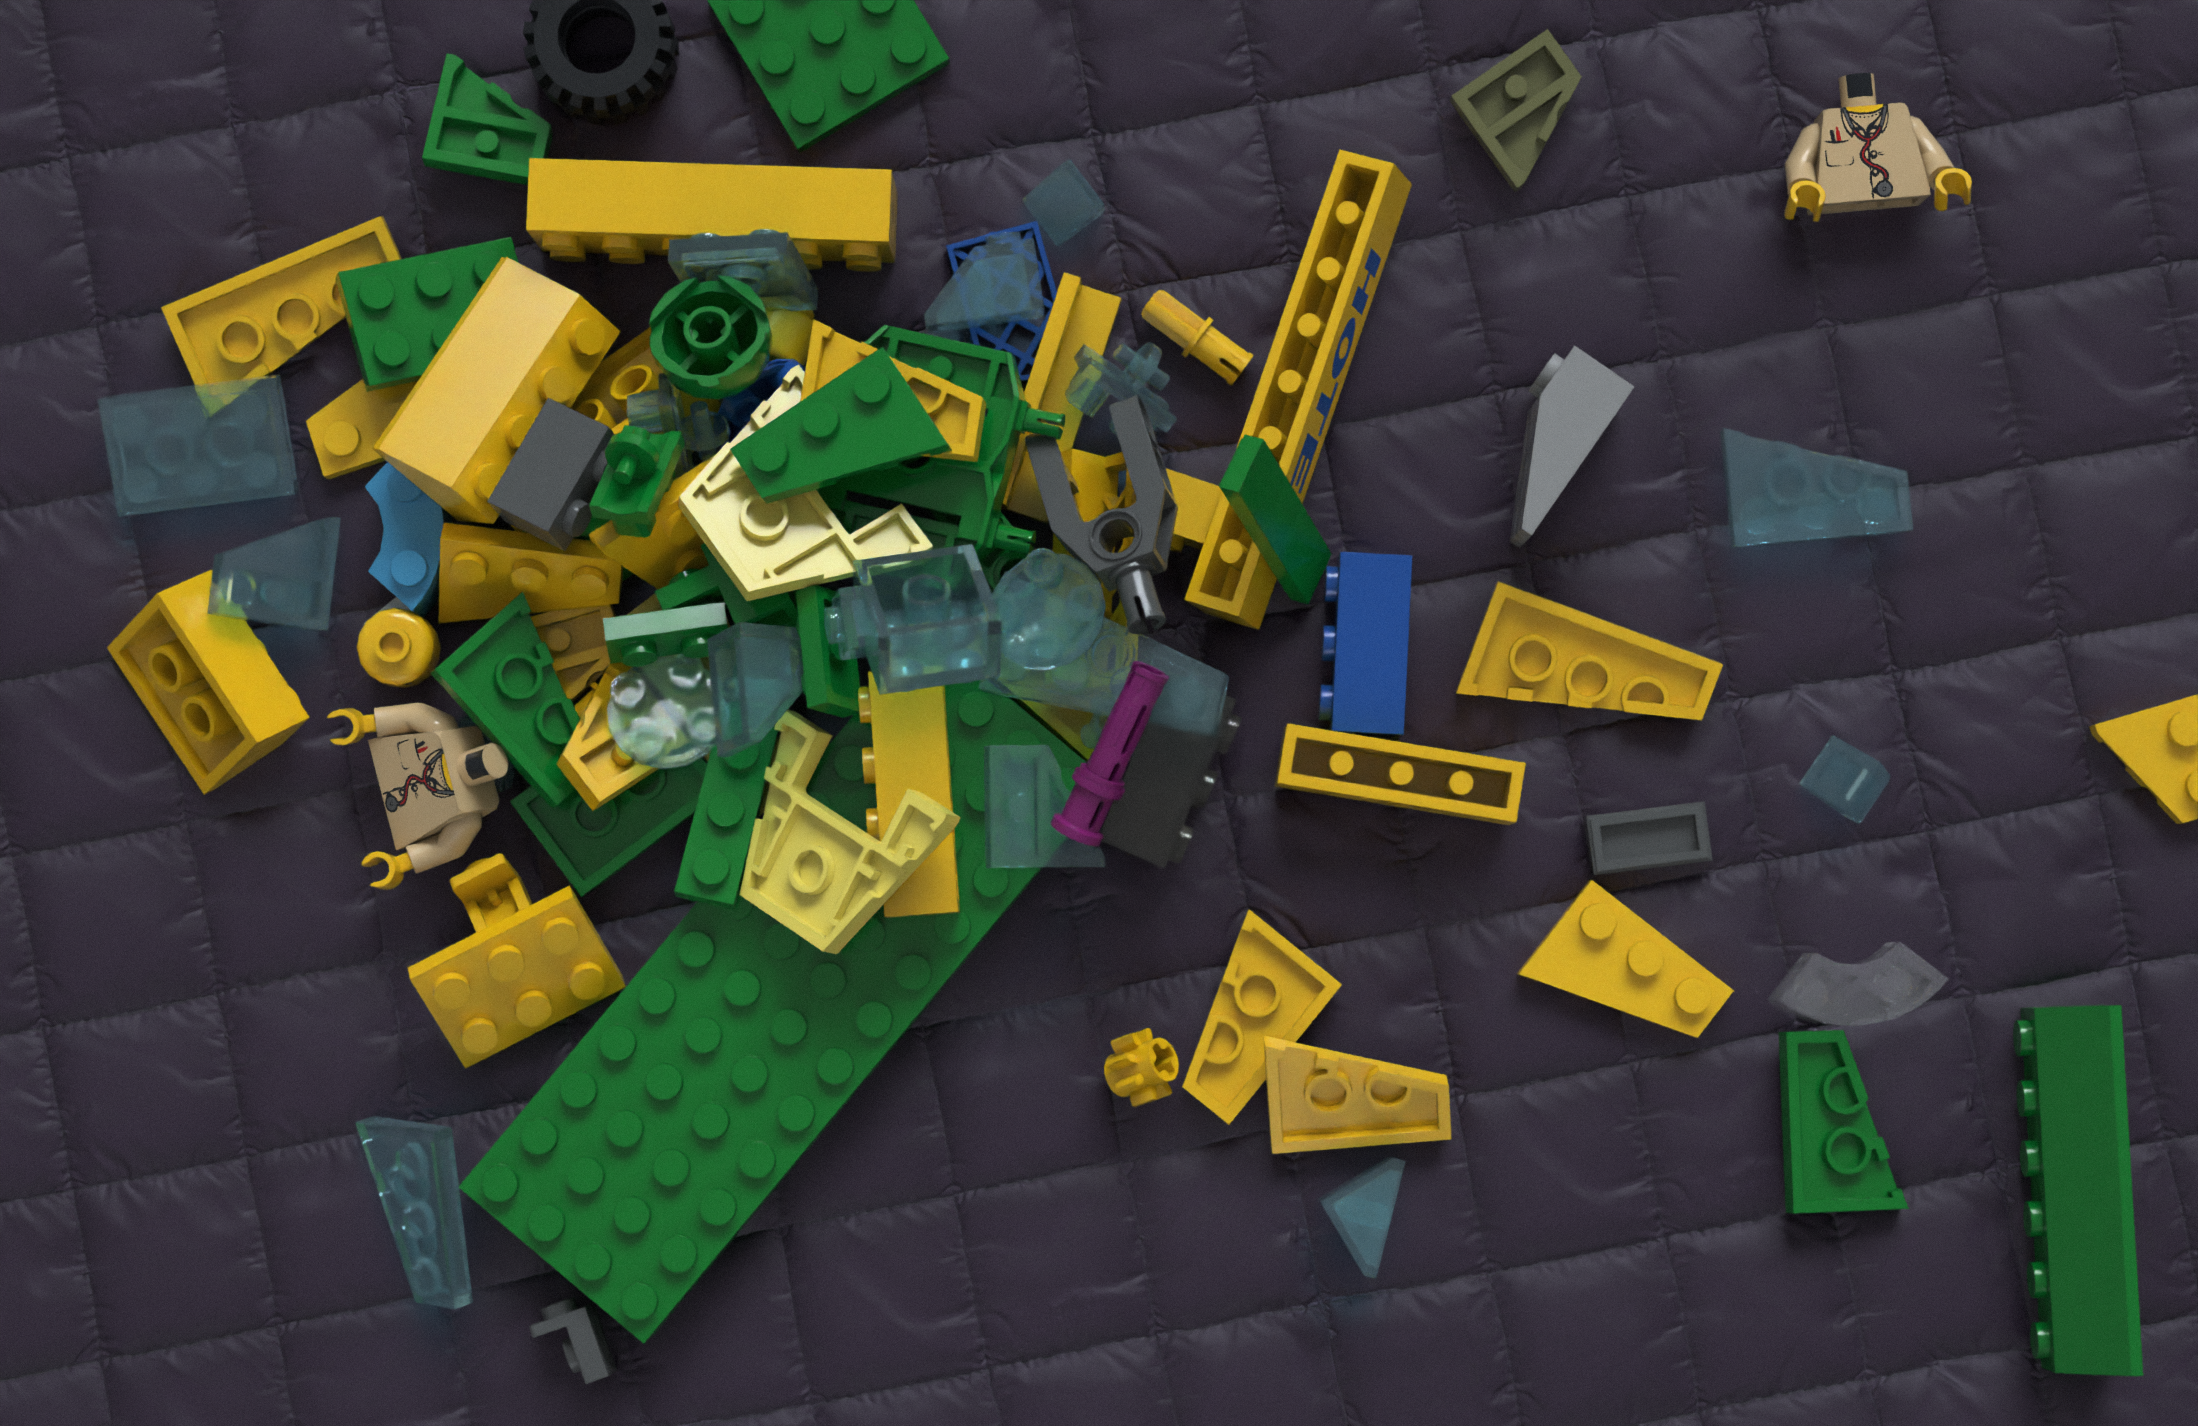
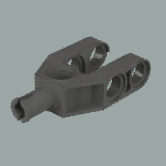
(1147, 520)

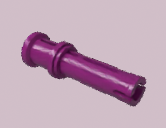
(1100, 778)

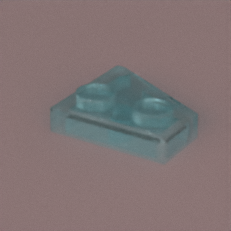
(279, 577)
(1020, 800)

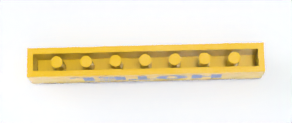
(1306, 368)

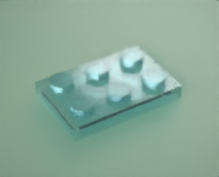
(198, 445)

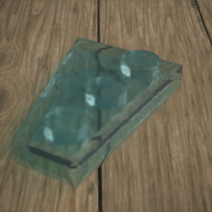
(1807, 495)
(422, 1204)

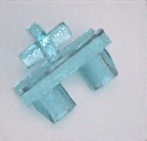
(1100, 378)
(664, 412)

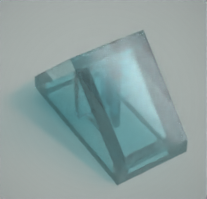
(1363, 1211)

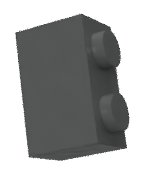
(554, 475)

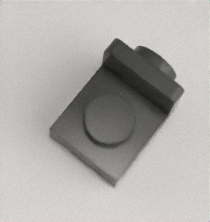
(586, 1345)

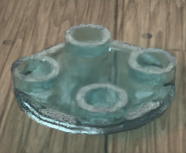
(1048, 610)
(663, 712)

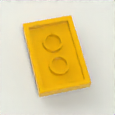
(516, 977)

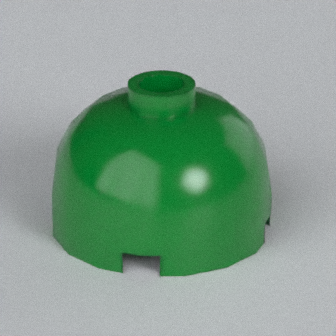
(711, 337)

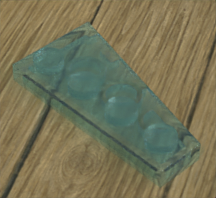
(1094, 680)

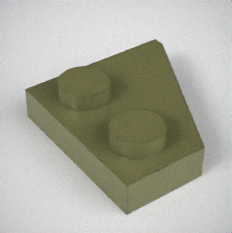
(1519, 105)

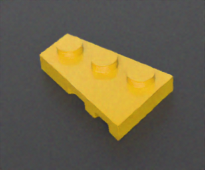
(1263, 992)

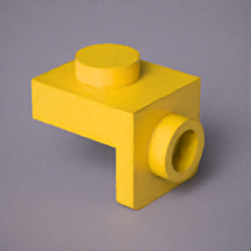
(490, 891)

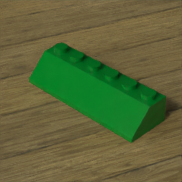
(2079, 1190)

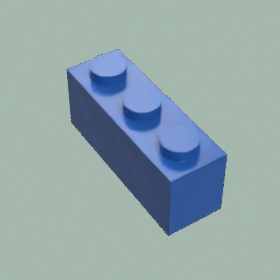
(1367, 644)

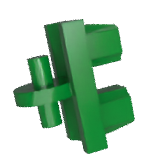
(636, 478)

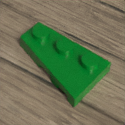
(843, 429)
(1827, 1130)

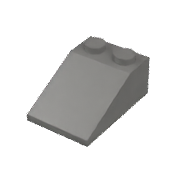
(1570, 414)

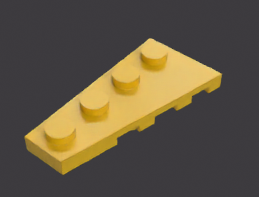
(274, 310)
(1568, 657)

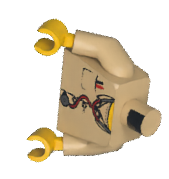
(1868, 158)
(431, 783)

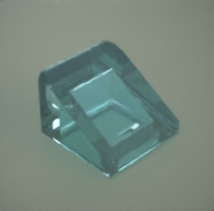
(1064, 203)
(1846, 779)

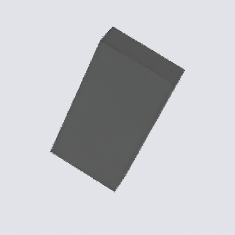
(1648, 838)

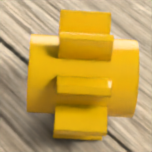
(1141, 1067)

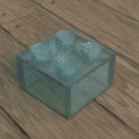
(929, 619)

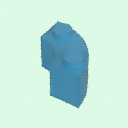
(410, 540)

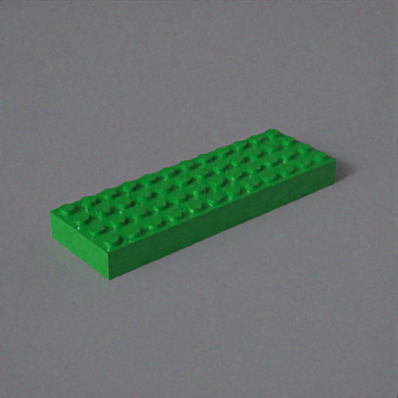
(738, 1053)

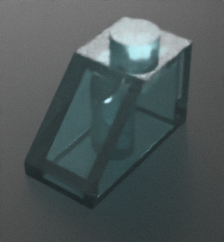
(990, 287)
(752, 681)

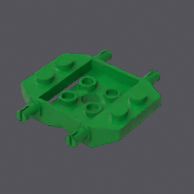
(947, 485)

